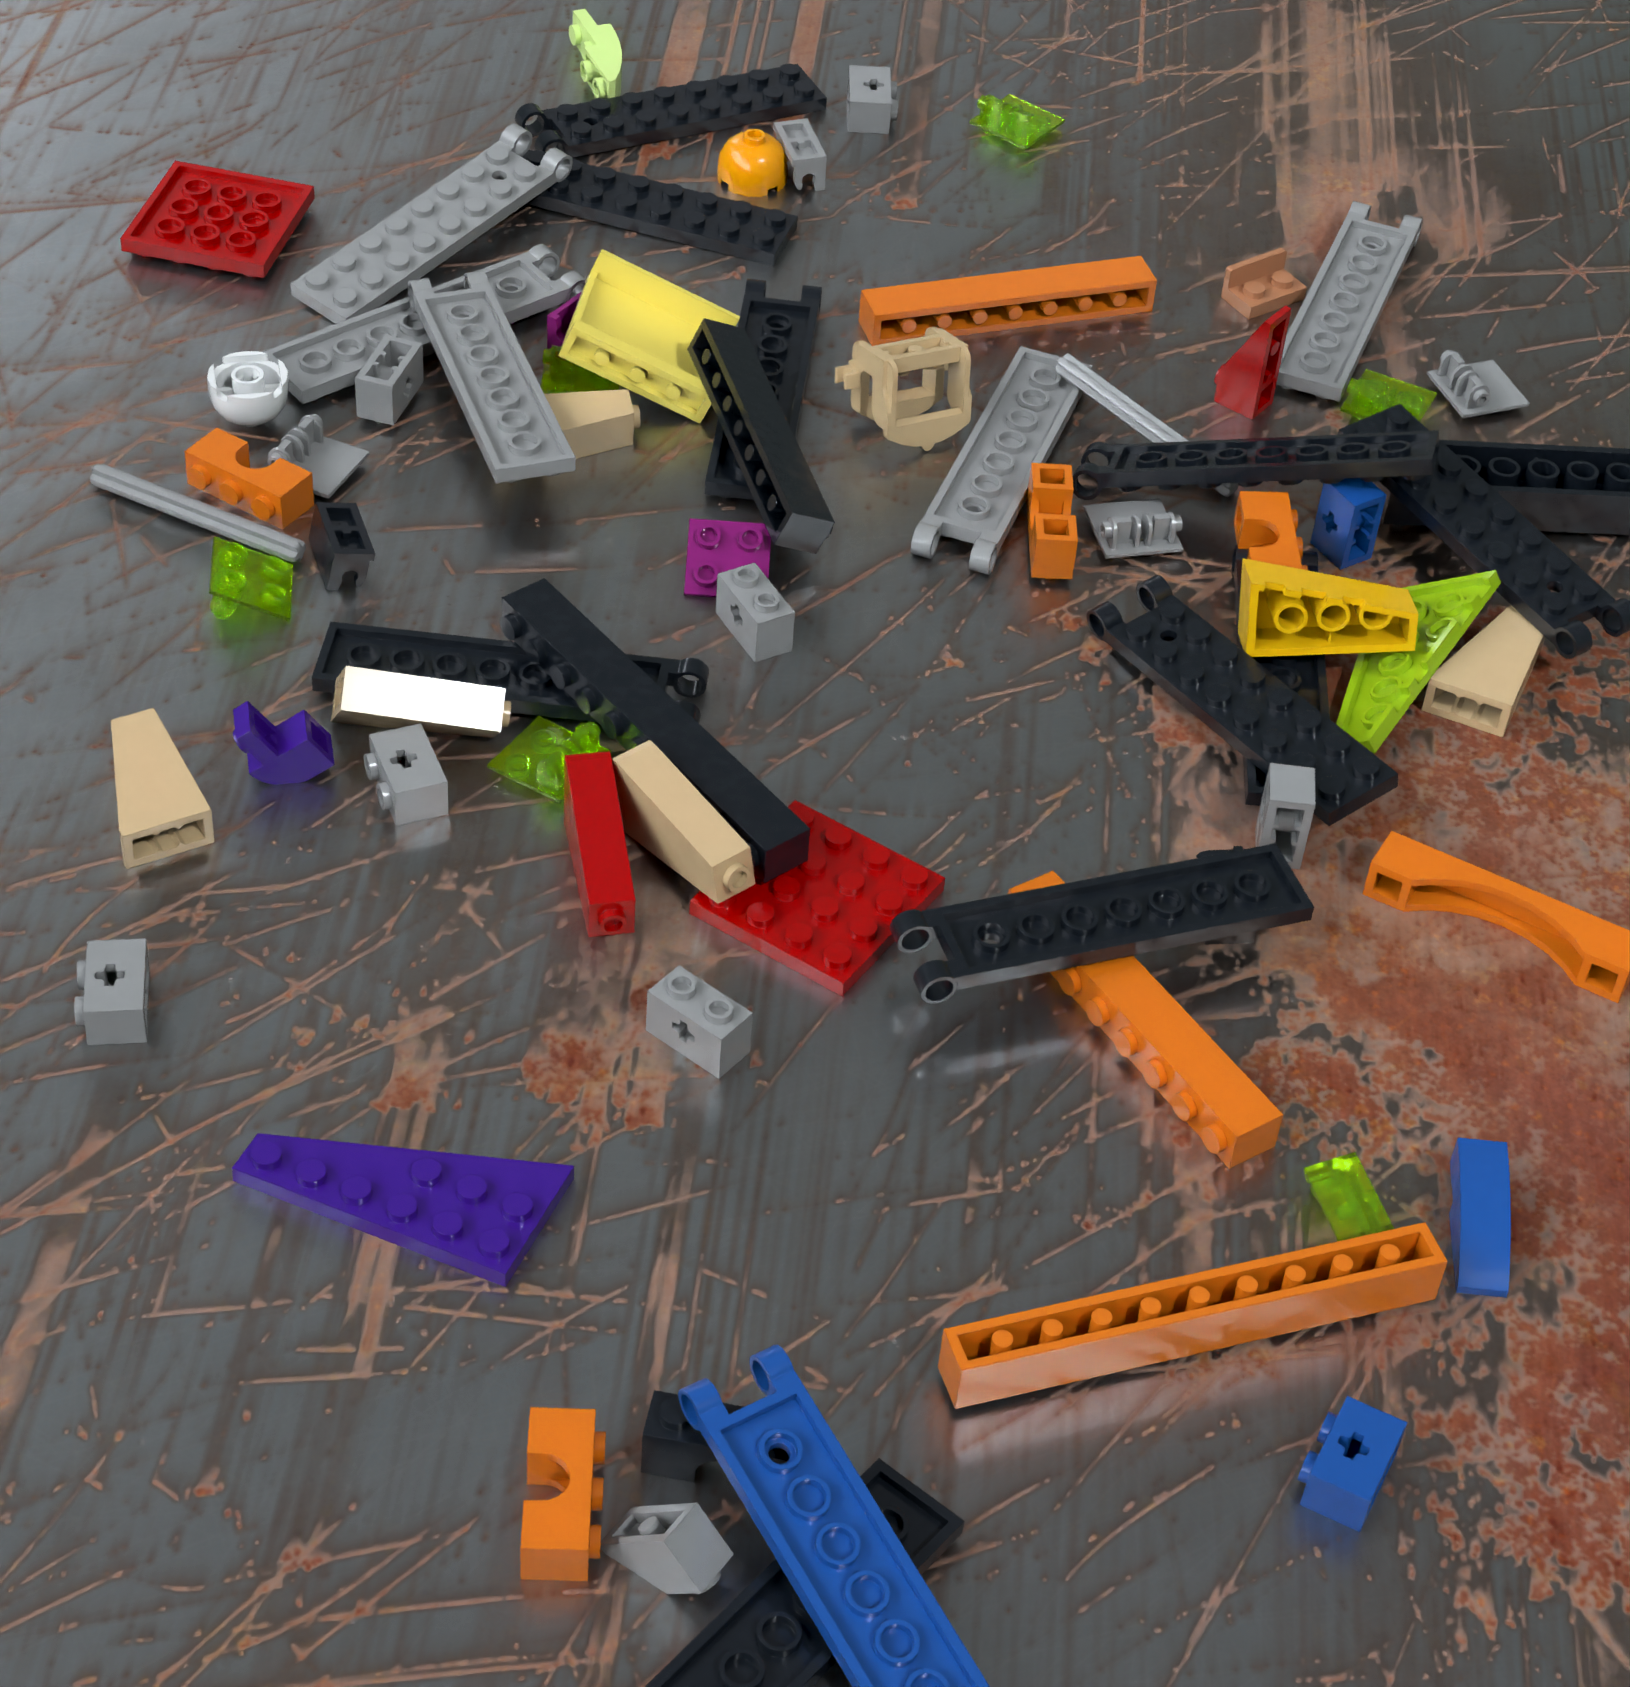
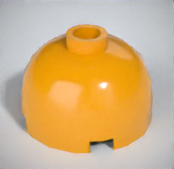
(752, 164)

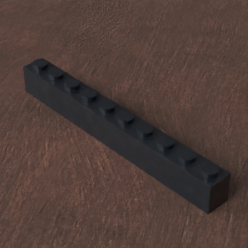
(639, 710)

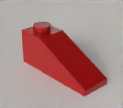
(1251, 374)

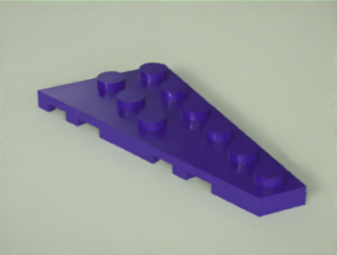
(439, 1204)

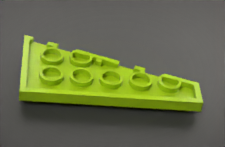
(1389, 682)

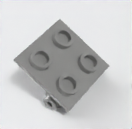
(1476, 386)
(324, 457)
(1134, 528)

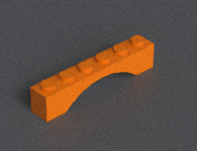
(1426, 879)

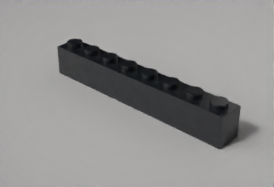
(760, 437)

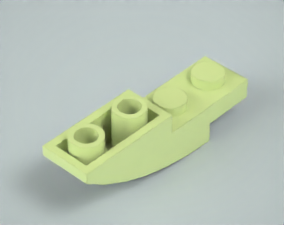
(600, 53)

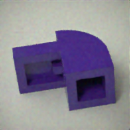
(283, 752)

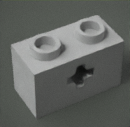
(871, 99)
(389, 379)
(755, 612)
(407, 774)
(1287, 810)
(114, 992)
(699, 1021)

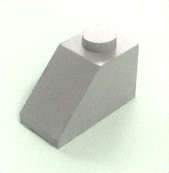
(669, 1547)

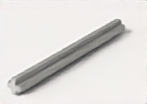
(1123, 407)
(198, 513)

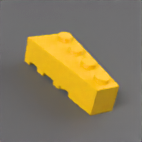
(1320, 613)

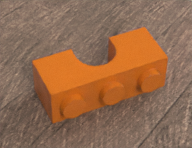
(273, 493)
(1050, 522)
(1268, 528)
(559, 1531)

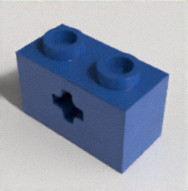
(1348, 521)
(1351, 1463)

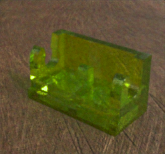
(1347, 1197)

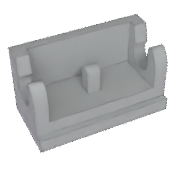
(802, 151)

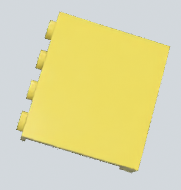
(638, 334)

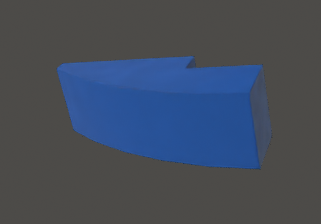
(1481, 1217)

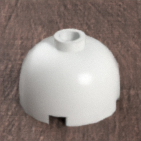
(248, 388)

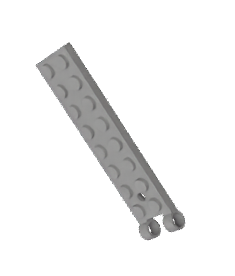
(430, 228)
(1345, 303)
(336, 354)
(492, 380)
(994, 466)

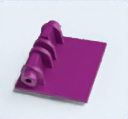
(720, 547)

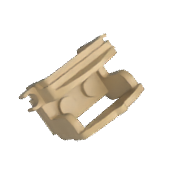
(899, 410)

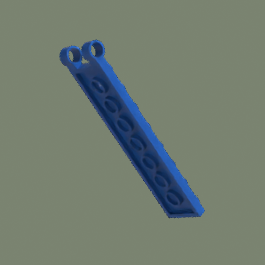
(829, 1534)

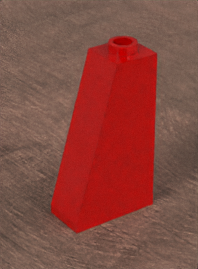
(598, 844)

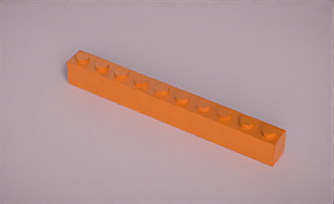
(1189, 1314)

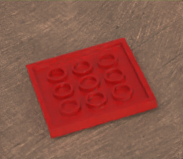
(218, 219)
(829, 912)

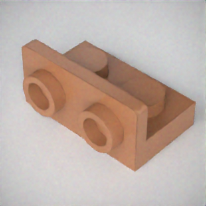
(1261, 285)

